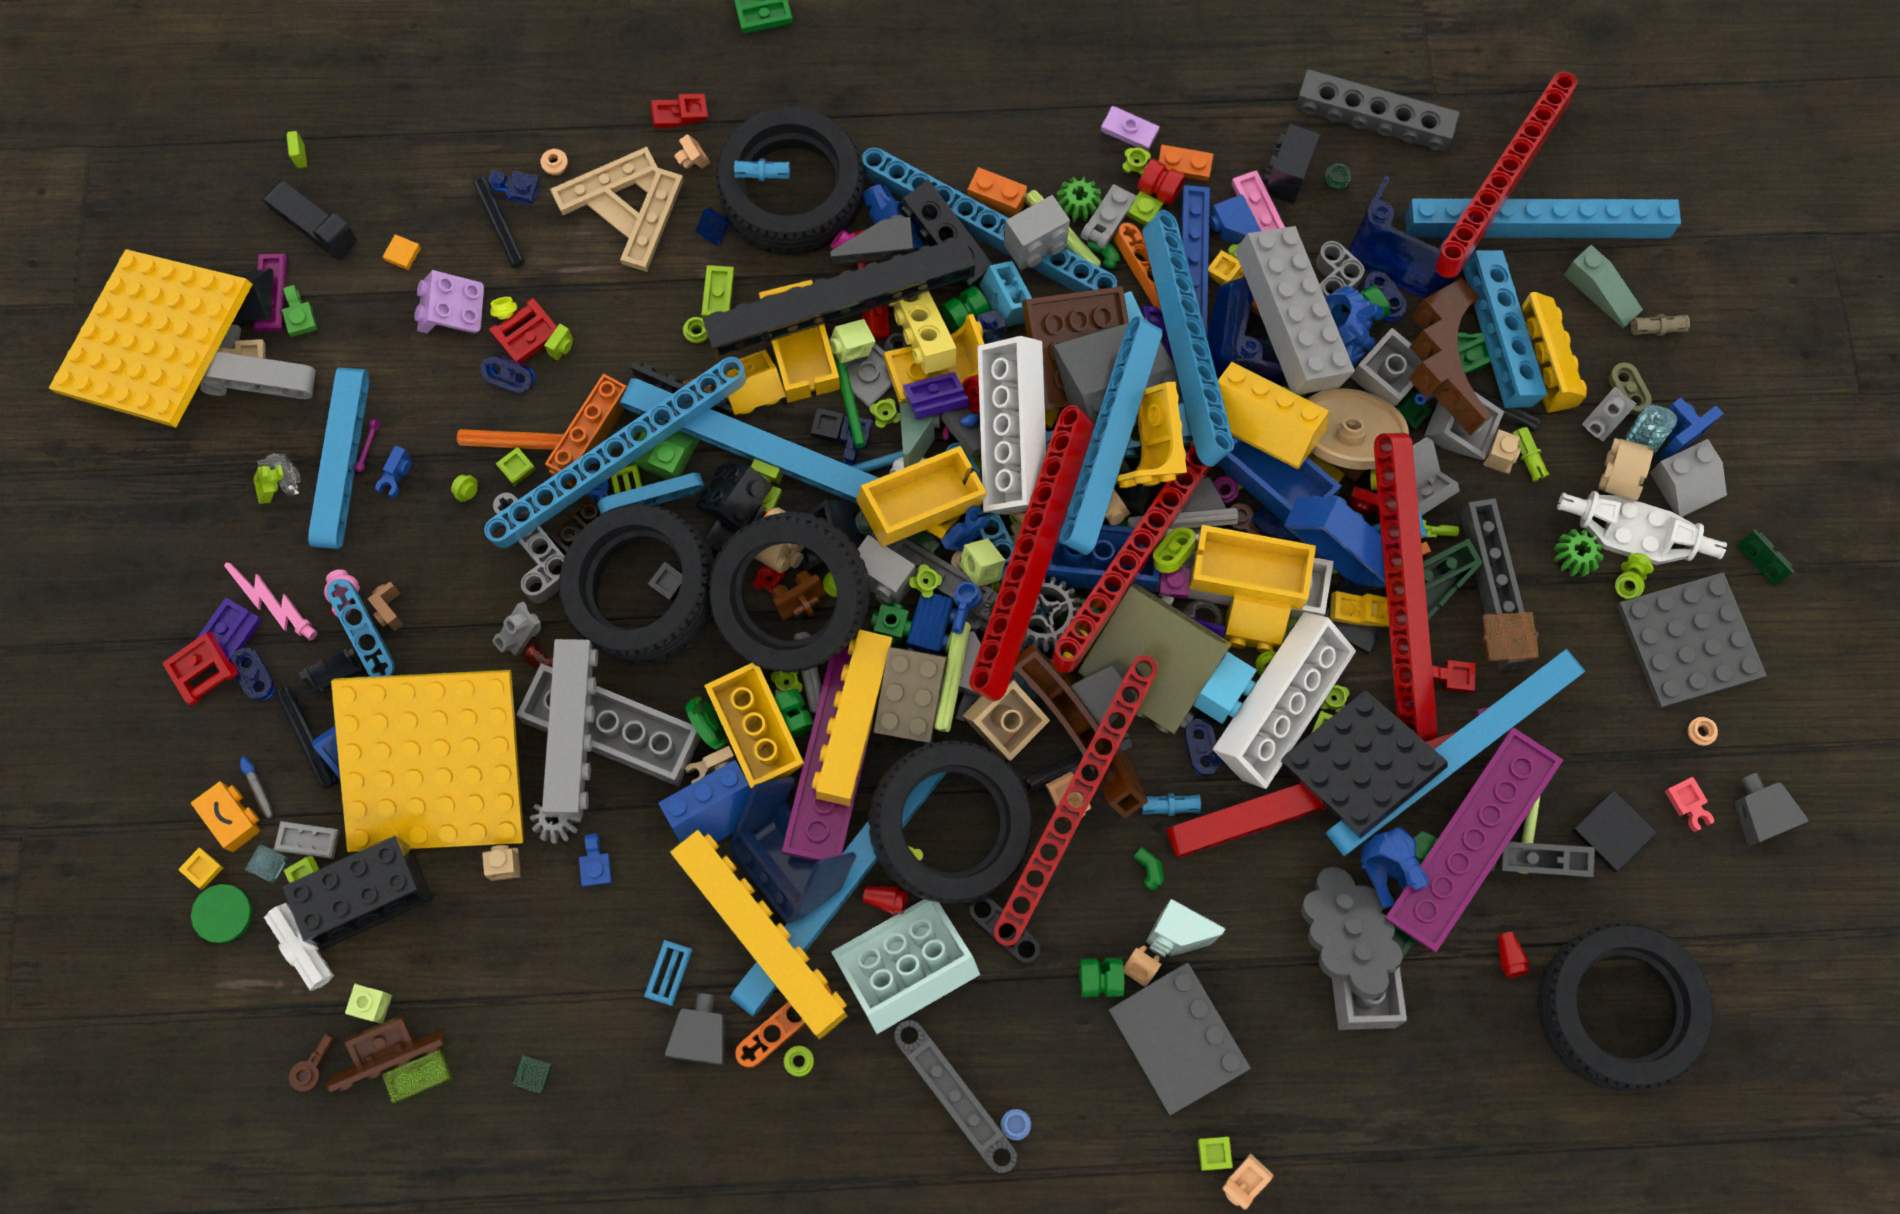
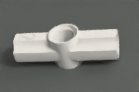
(296, 951)

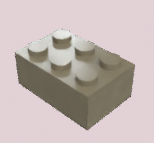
(910, 694)

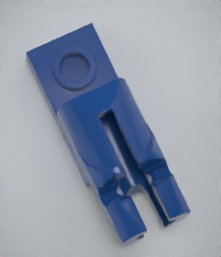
(885, 206)

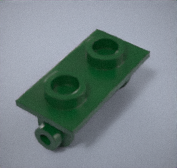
(1767, 561)

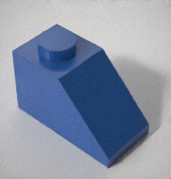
(1233, 219)

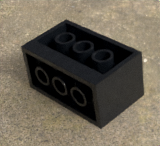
(357, 893)

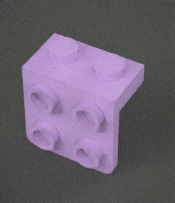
(449, 303)

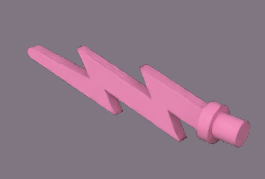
(282, 613)

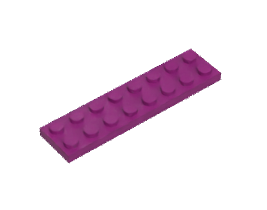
(818, 826)
(1475, 839)

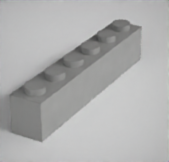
(569, 728)

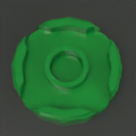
(706, 723)
(221, 913)

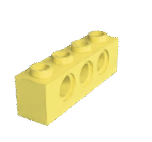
(925, 332)

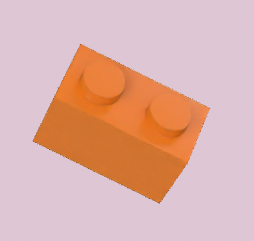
(997, 192)

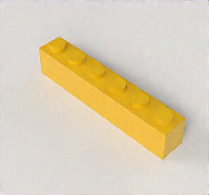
(853, 718)

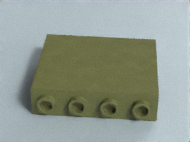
(1179, 645)

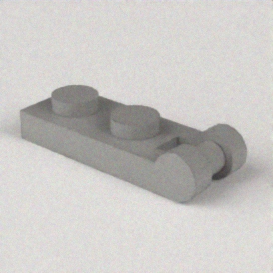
(1108, 216)

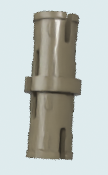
(1660, 324)

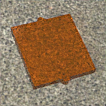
(1510, 636)

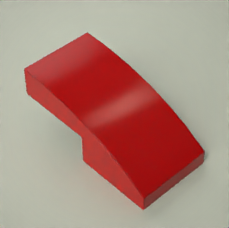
(680, 112)

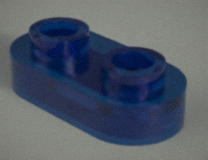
(1390, 292)
(509, 375)
(254, 675)
(1202, 747)

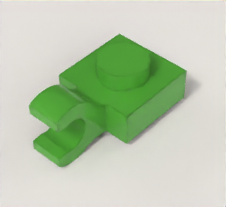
(299, 316)

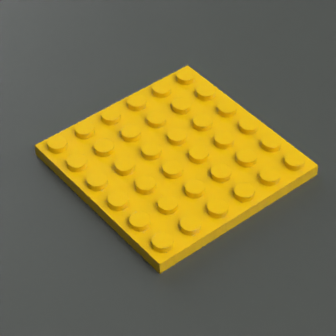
(151, 337)
(428, 759)

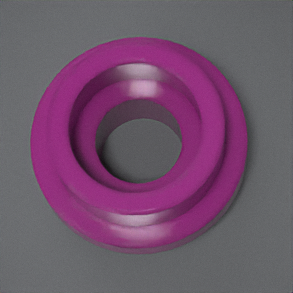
(1226, 481)

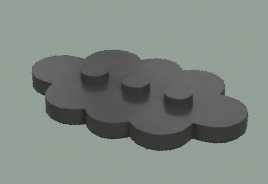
(1351, 933)

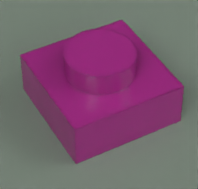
(1175, 583)

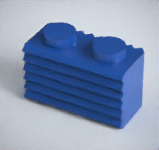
(931, 624)

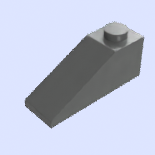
(877, 243)
(1549, 859)

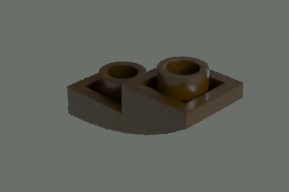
(578, 520)

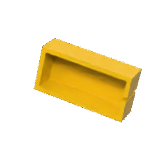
(804, 358)
(920, 496)
(1252, 566)

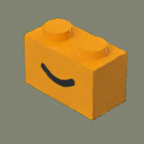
(227, 816)

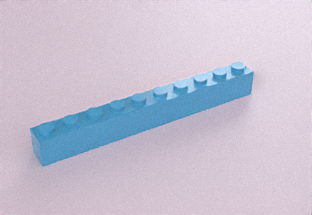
(1552, 218)

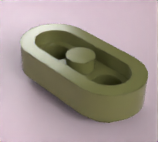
(1633, 388)

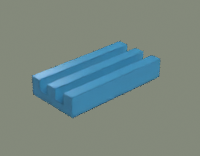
(679, 976)

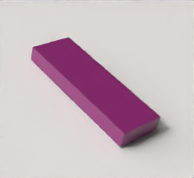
(279, 264)

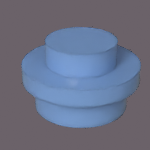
(1015, 1124)

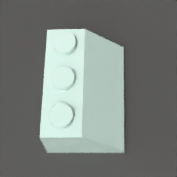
(1181, 931)

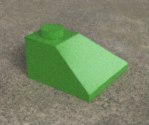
(669, 456)

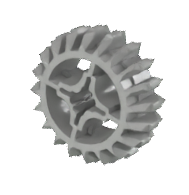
(1054, 609)

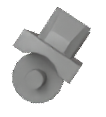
(1609, 414)
(517, 630)

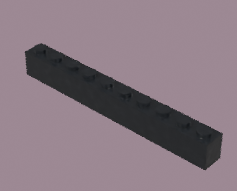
(839, 297)

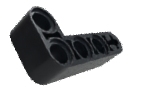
(324, 230)

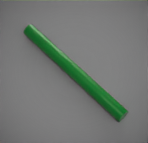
(850, 404)

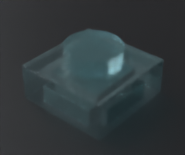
(266, 863)

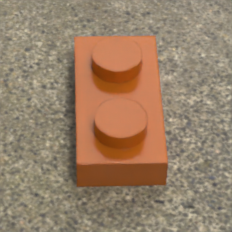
(1192, 163)

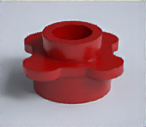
(764, 572)

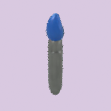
(256, 787)

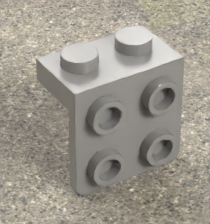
(1431, 483)

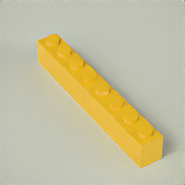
(759, 935)

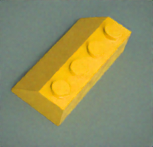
(1553, 353)
(1271, 416)
(754, 725)

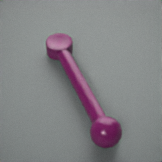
(374, 426)

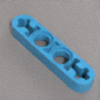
(655, 493)
(366, 626)

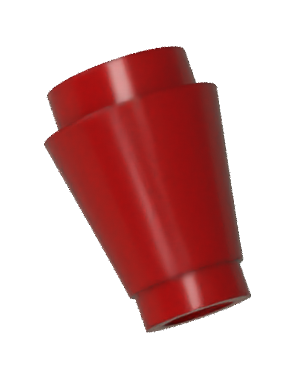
(887, 898)
(1512, 957)

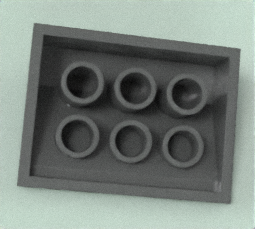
(1088, 363)
(1179, 1039)

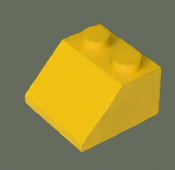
(761, 384)
(1256, 623)

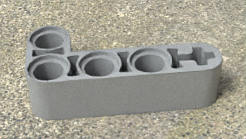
(1335, 269)
(257, 376)
(545, 562)

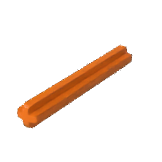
(508, 439)

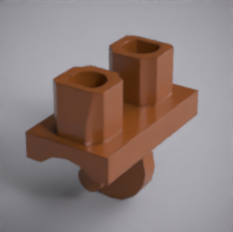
(799, 598)

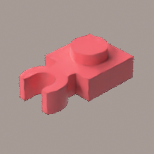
(1688, 798)

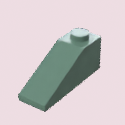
(1603, 285)
(916, 434)

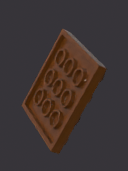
(1066, 318)

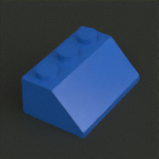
(709, 804)

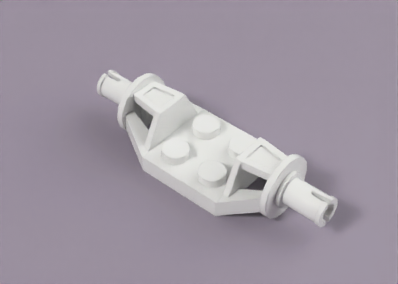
(1640, 528)

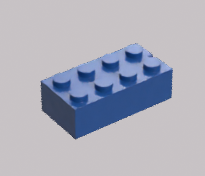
(1274, 481)
(1339, 537)

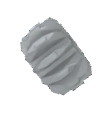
(552, 830)

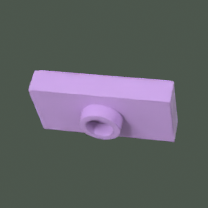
(1129, 128)

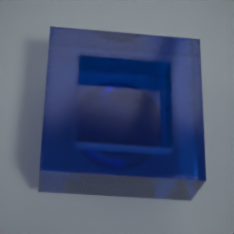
(712, 226)

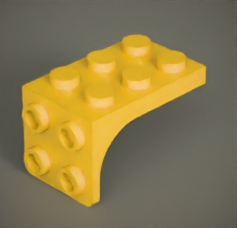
(904, 370)
(1160, 438)

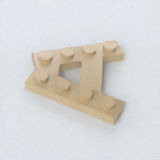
(598, 192)

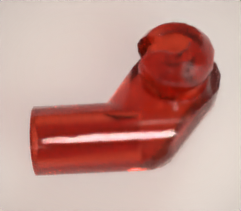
(535, 656)

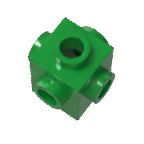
(893, 613)

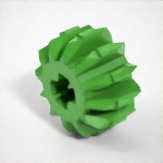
(1075, 190)
(1587, 548)

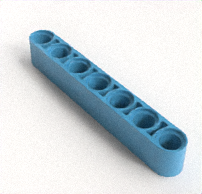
(338, 458)

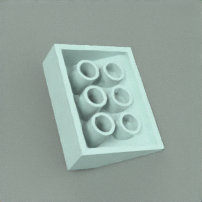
(905, 963)

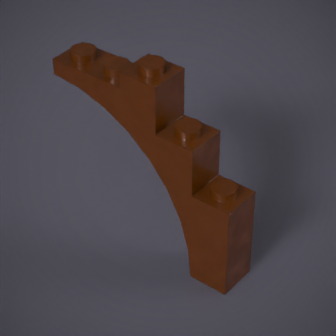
(1437, 347)
(1054, 687)

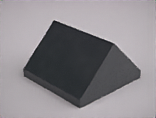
(258, 300)

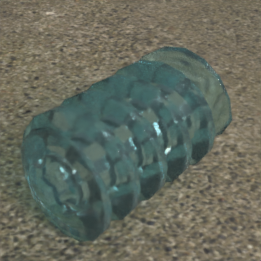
(1652, 426)

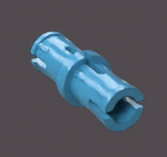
(761, 169)
(1172, 804)

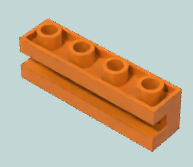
(589, 426)

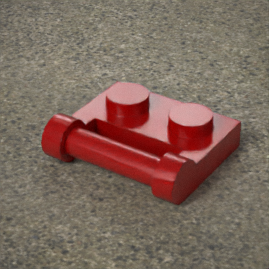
(529, 337)
(195, 660)

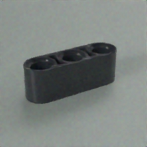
(988, 924)

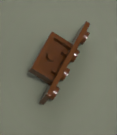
(382, 1048)

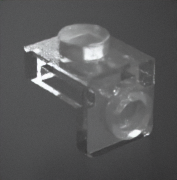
(291, 474)

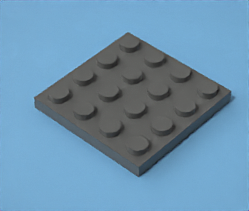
(1691, 640)

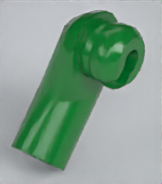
(1110, 254)
(1153, 868)

